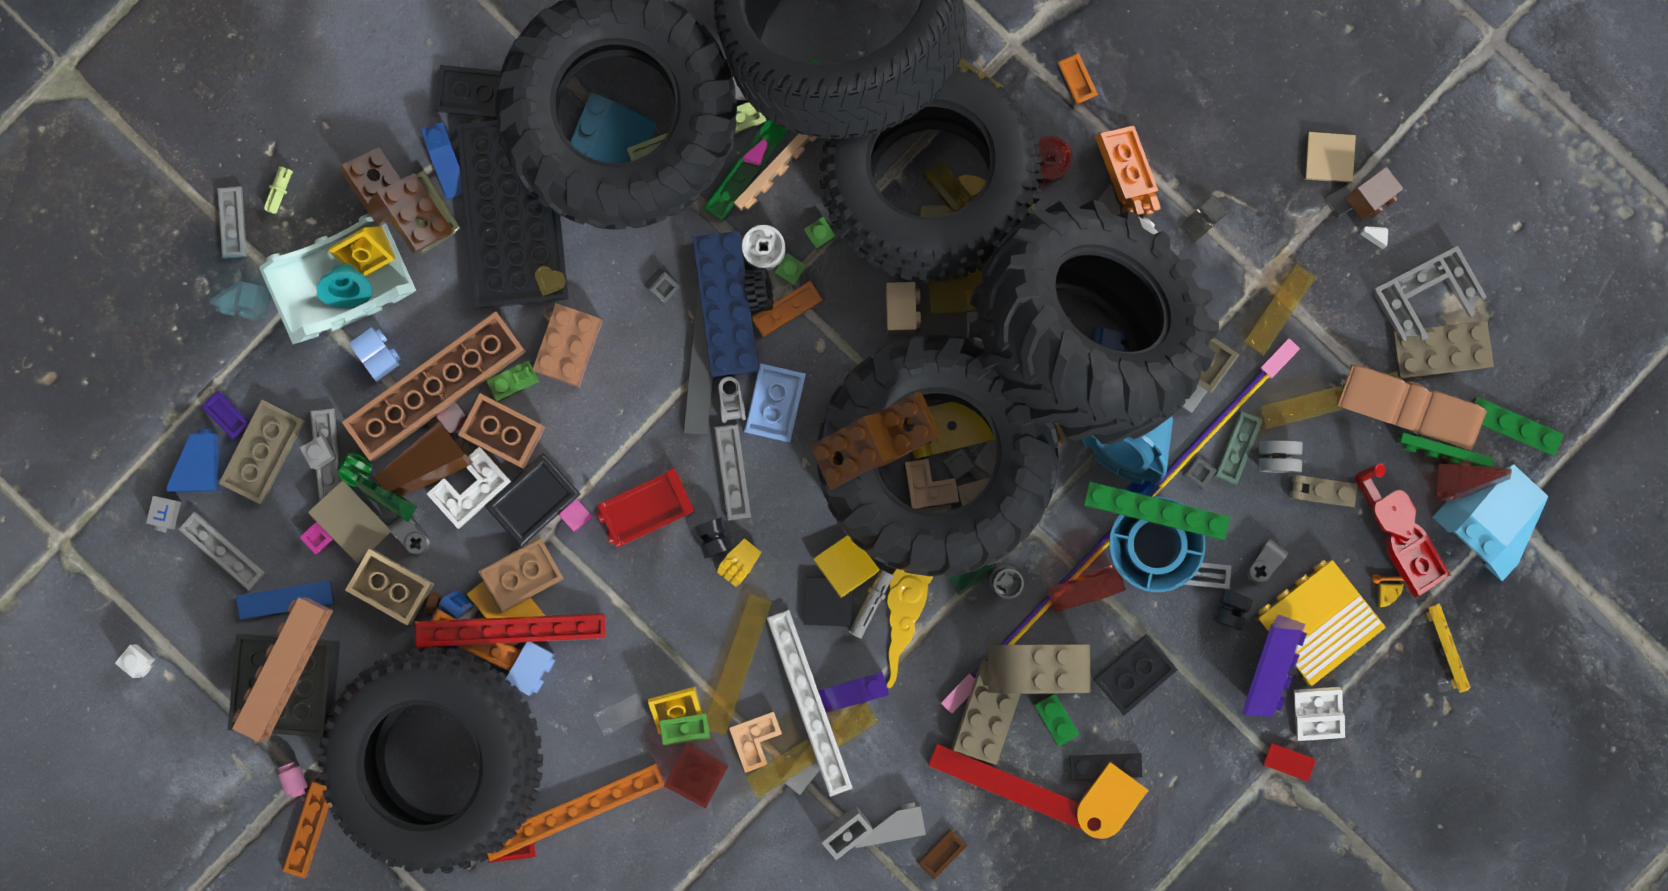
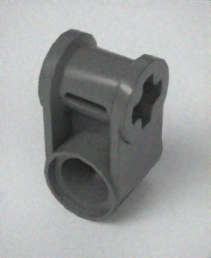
(407, 533)
(1268, 559)

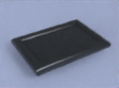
(532, 500)

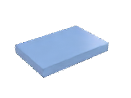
(775, 403)

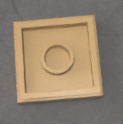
(1330, 157)

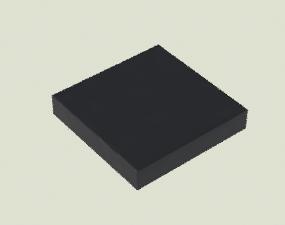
(824, 605)

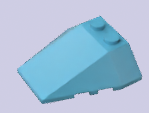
(1496, 520)

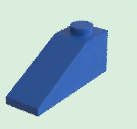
(444, 159)

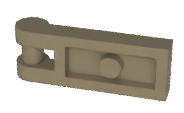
(1324, 491)

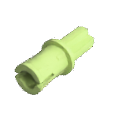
(277, 190)

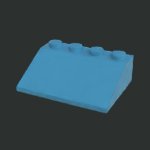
(610, 129)

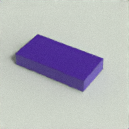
(226, 415)

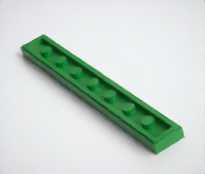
(744, 173)

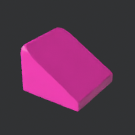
(756, 154)
(575, 515)

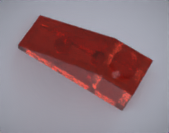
(1462, 480)
(1086, 588)

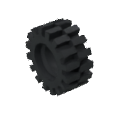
(759, 290)

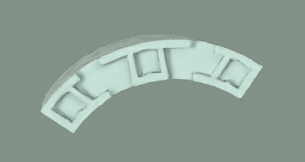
(294, 280)

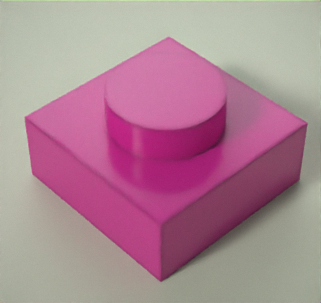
(316, 538)

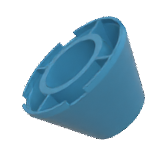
(1136, 458)
(1183, 565)

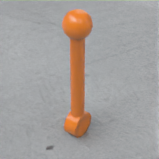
(1377, 578)

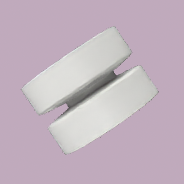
(764, 236)

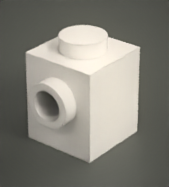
(135, 661)

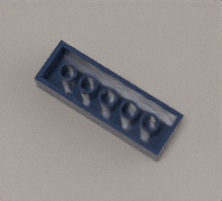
(725, 304)

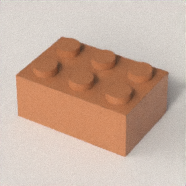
(567, 345)
(502, 431)

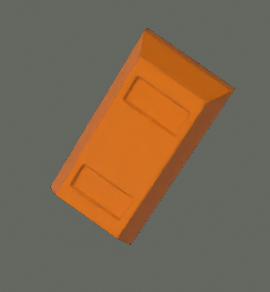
(1077, 78)

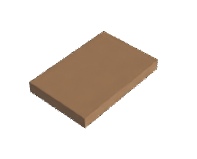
(520, 575)

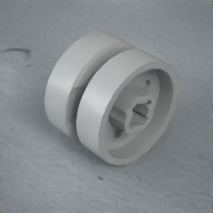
(1280, 456)

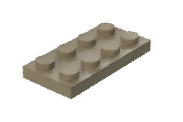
(1446, 351)
(261, 452)
(985, 720)

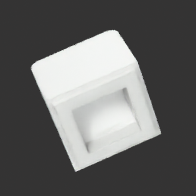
(1376, 235)

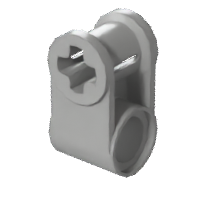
(731, 402)

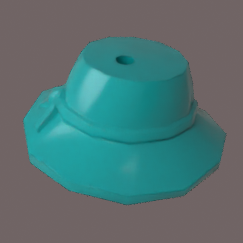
(344, 287)

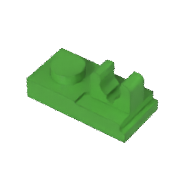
(512, 381)
(684, 729)

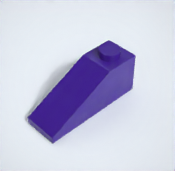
(854, 692)

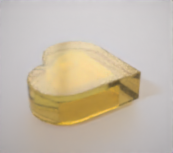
(549, 280)

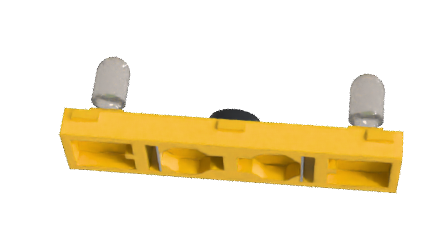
(1447, 649)

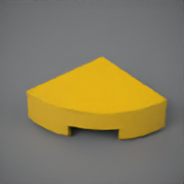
(972, 183)
(1388, 593)

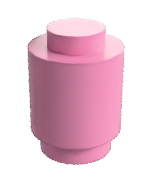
(292, 780)

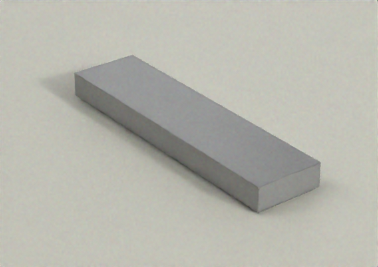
(324, 425)
(732, 472)
(221, 551)

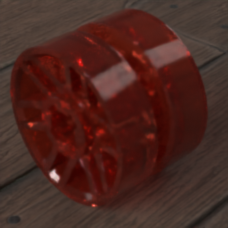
(1058, 149)

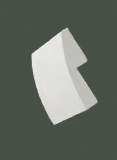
(1319, 713)

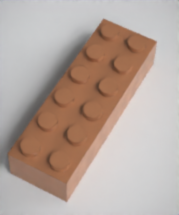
(282, 669)

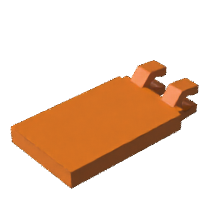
(1129, 170)

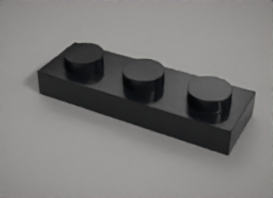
(1092, 765)

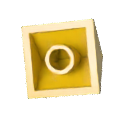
(364, 250)
(675, 705)

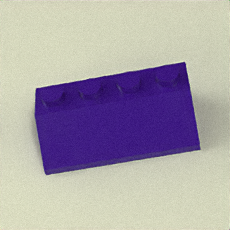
(1274, 667)

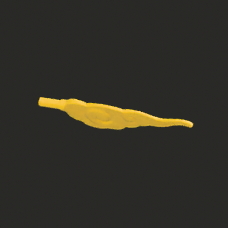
(906, 603)

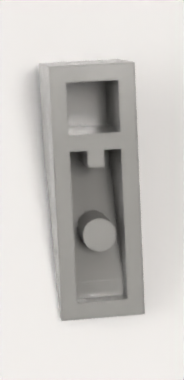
(899, 825)

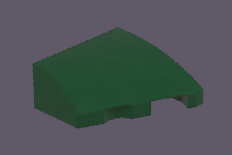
(394, 503)

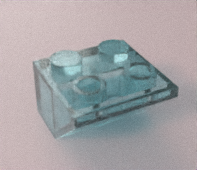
(243, 298)

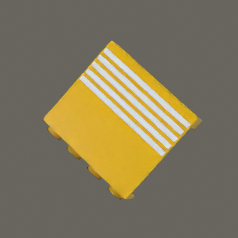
(1334, 617)

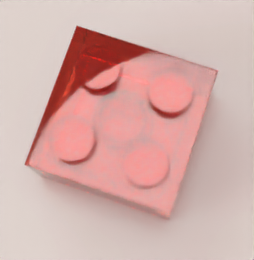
(696, 775)

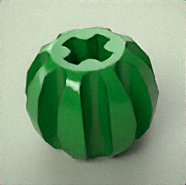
(353, 465)

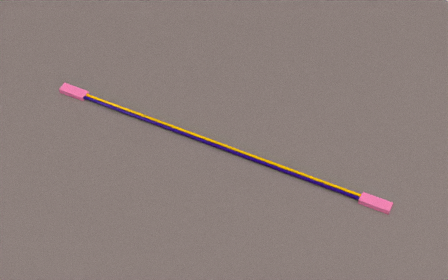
(1270, 368)

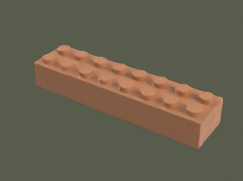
(434, 387)

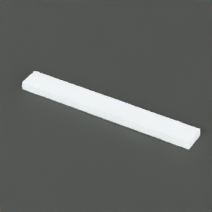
(809, 703)

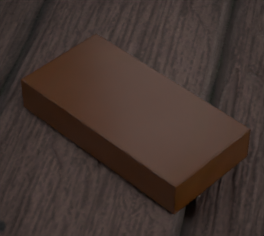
(942, 854)

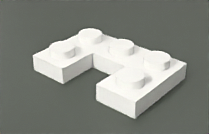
(464, 506)

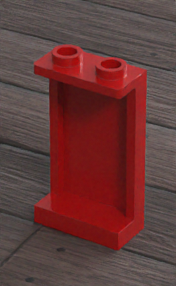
(645, 508)

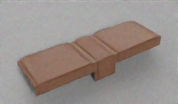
(1412, 406)

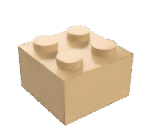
(901, 308)

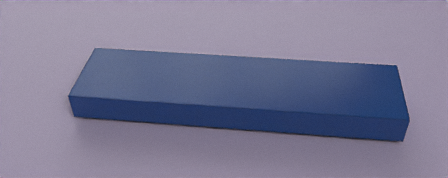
(280, 599)

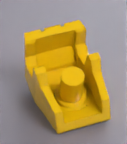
(739, 562)

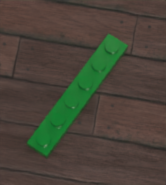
(1156, 511)

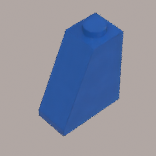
(198, 464)

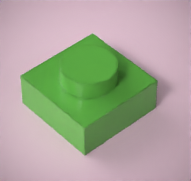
(819, 233)
(790, 269)

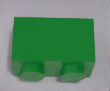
(1056, 719)

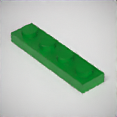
(1520, 428)
(1434, 449)

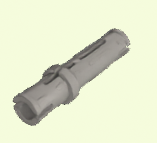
(871, 603)

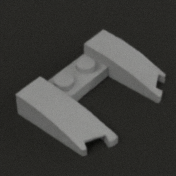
(1448, 266)

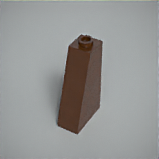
(424, 462)

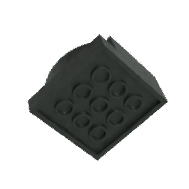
(312, 696)

